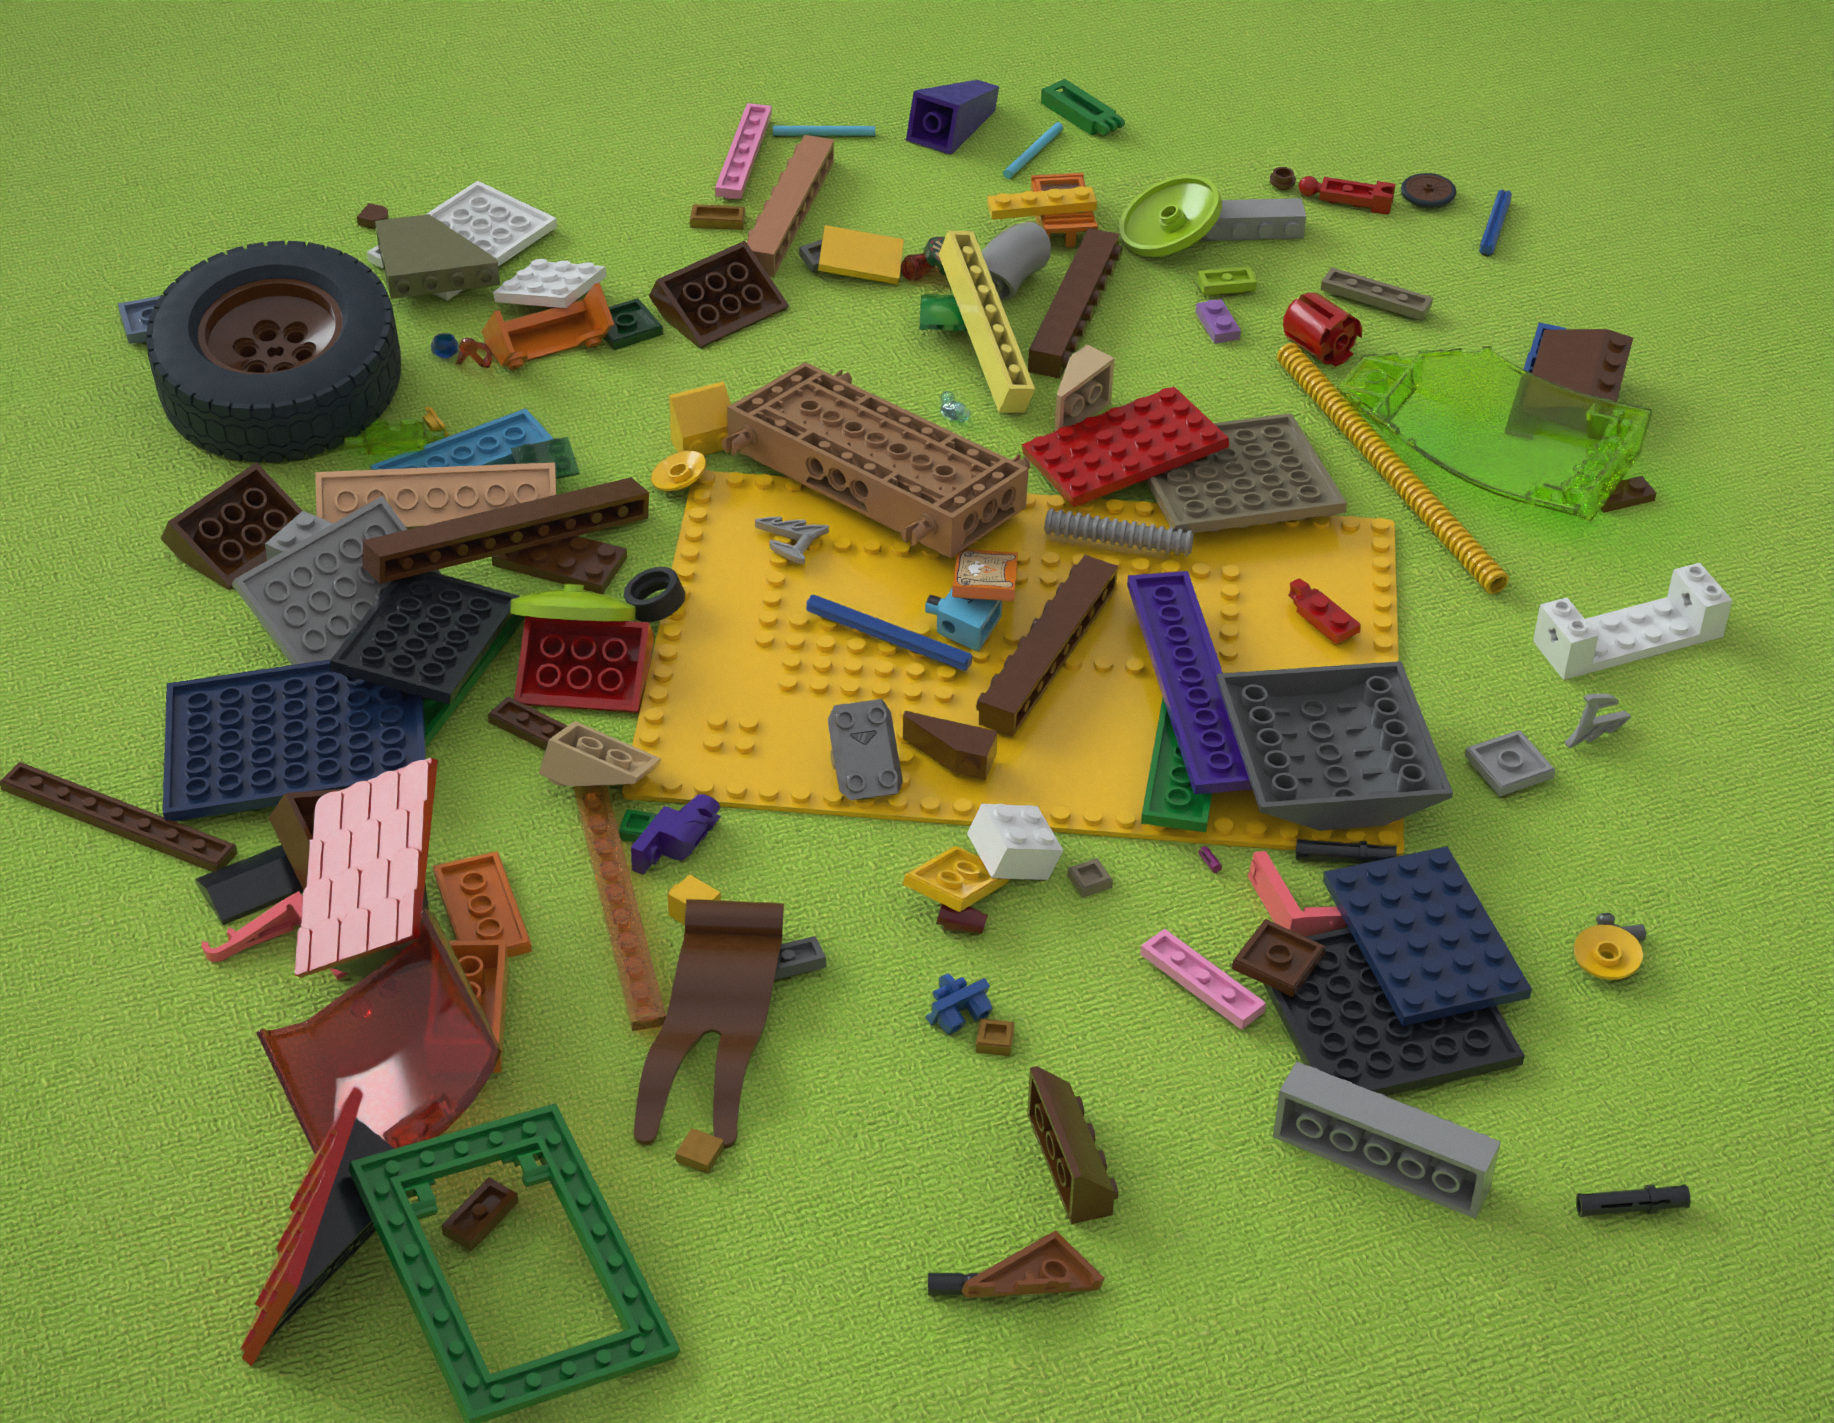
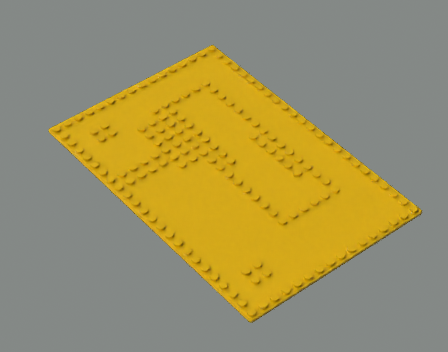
(752, 675)

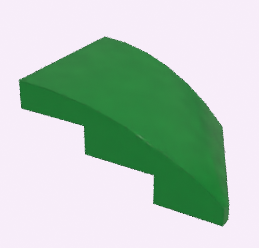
(940, 313)

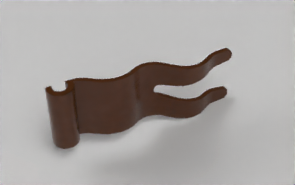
(720, 988)

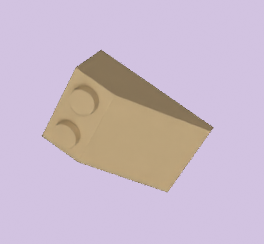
(1084, 386)
(592, 758)

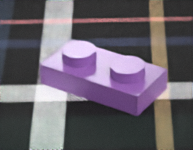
(1217, 321)

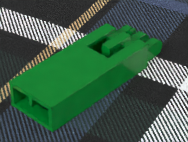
(1081, 108)

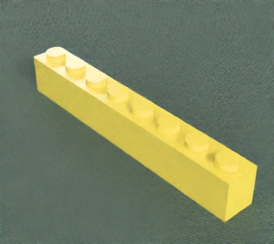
(986, 322)

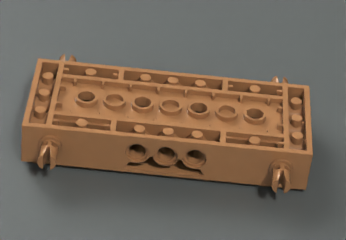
(878, 458)

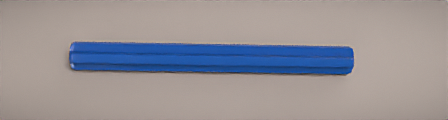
(889, 632)

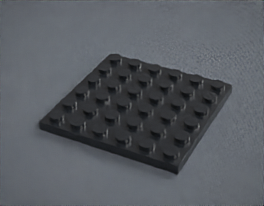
(1352, 1032)

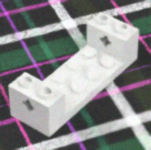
(1689, 615)

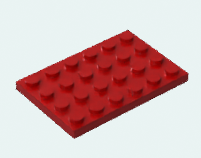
(1124, 446)

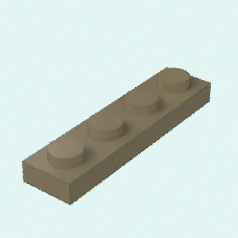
(1376, 293)

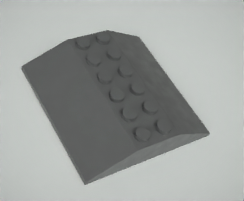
(1334, 744)

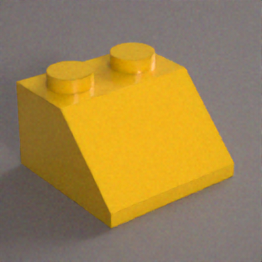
(699, 418)

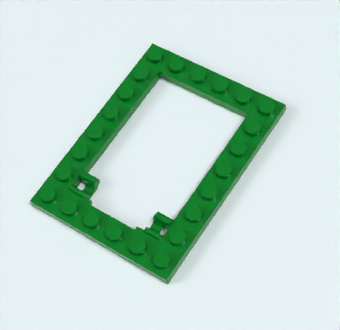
(538, 1134)

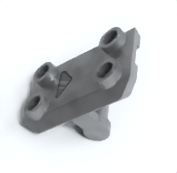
(864, 750)

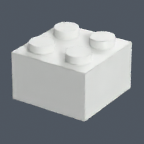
(1014, 841)

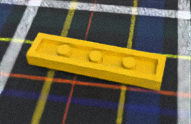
(1041, 203)

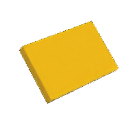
(861, 254)
(954, 879)

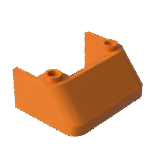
(549, 330)

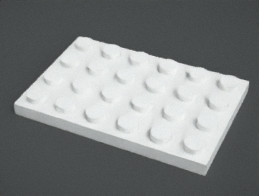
(489, 221)

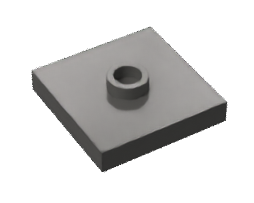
(1509, 763)

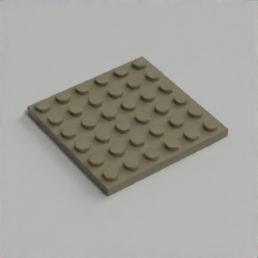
(1259, 479)

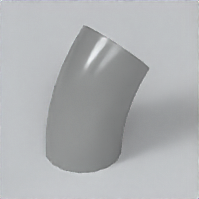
(1015, 256)

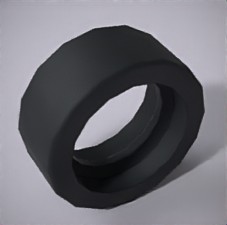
(661, 605)

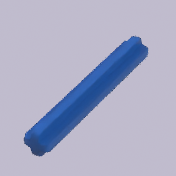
(1495, 222)

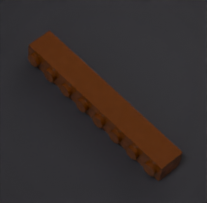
(1074, 303)
(1047, 645)

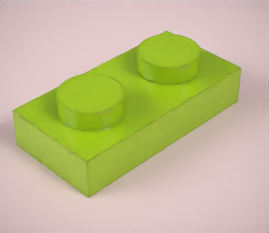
(1226, 280)

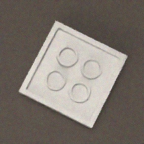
(550, 283)

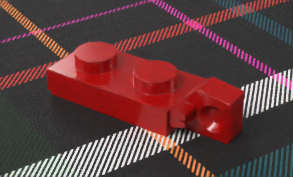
(1322, 612)

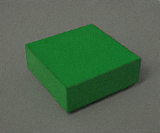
(634, 824)

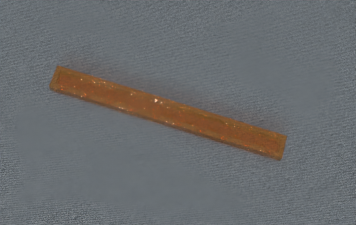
(619, 908)

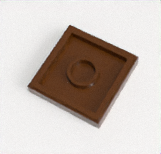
(1278, 957)

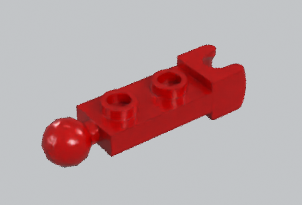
(1377, 197)

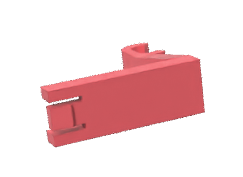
(1282, 905)
(269, 925)

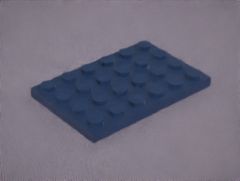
(1426, 936)

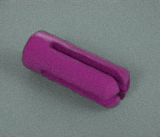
(1210, 859)

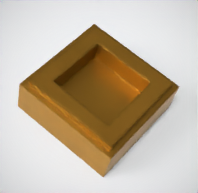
(995, 1037)
(699, 1150)

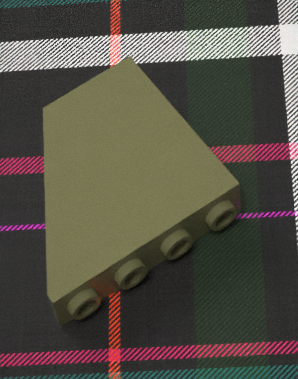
(431, 258)

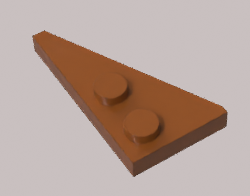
(1040, 1268)

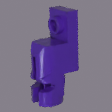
(675, 832)

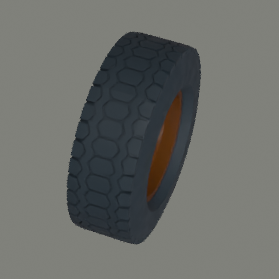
(274, 351)

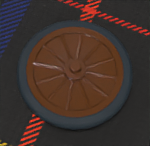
(1428, 190)

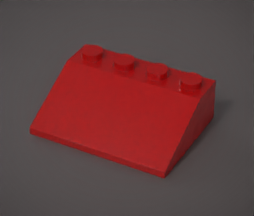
(584, 664)

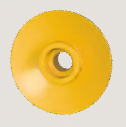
(678, 471)
(1608, 952)

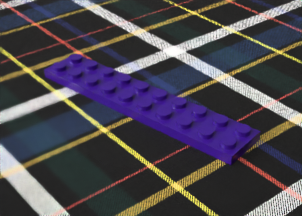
(1187, 678)

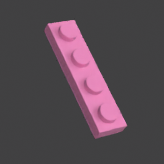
(1203, 979)

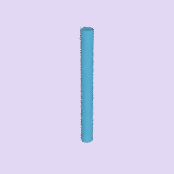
(824, 130)
(1033, 150)

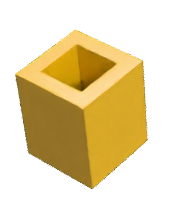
(688, 889)

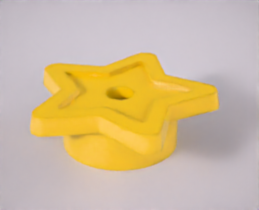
(433, 421)

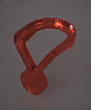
(469, 347)

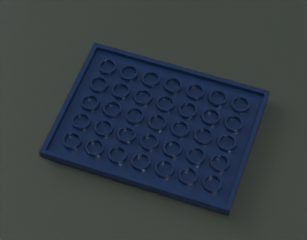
(281, 731)

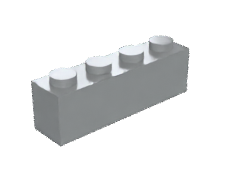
(1259, 220)

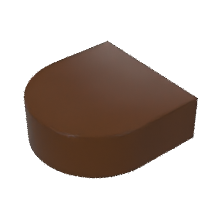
(371, 214)

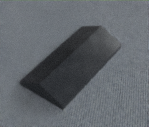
(249, 885)

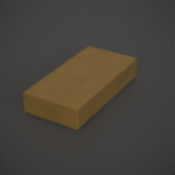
(717, 217)

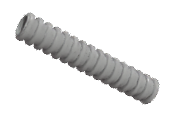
(1118, 532)

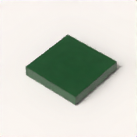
(631, 324)

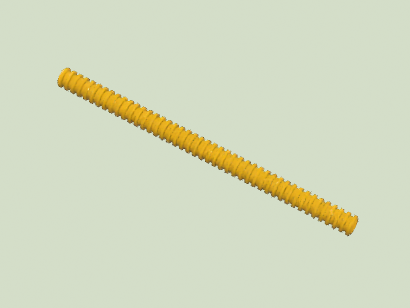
(1393, 470)

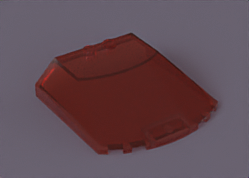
(401, 1037)

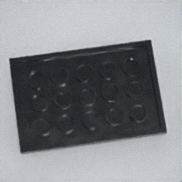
(425, 635)

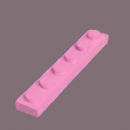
(743, 151)

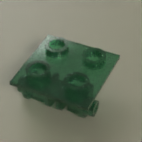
(554, 450)

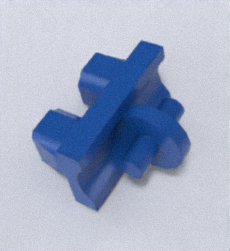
(954, 997)

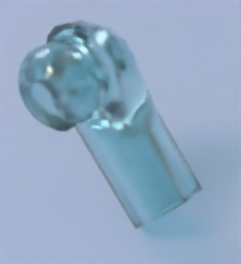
(953, 410)

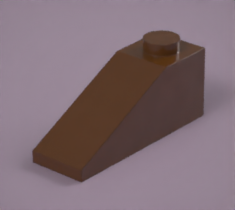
(955, 745)

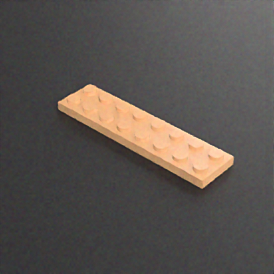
(433, 493)

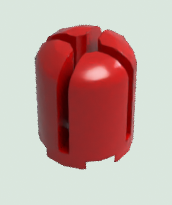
(1321, 328)

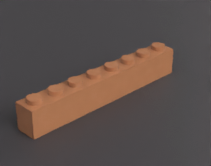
(790, 201)

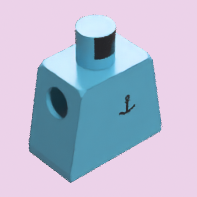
(965, 619)

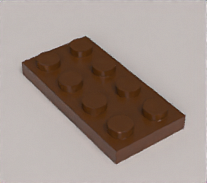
(568, 562)

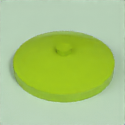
(1170, 215)
(573, 605)

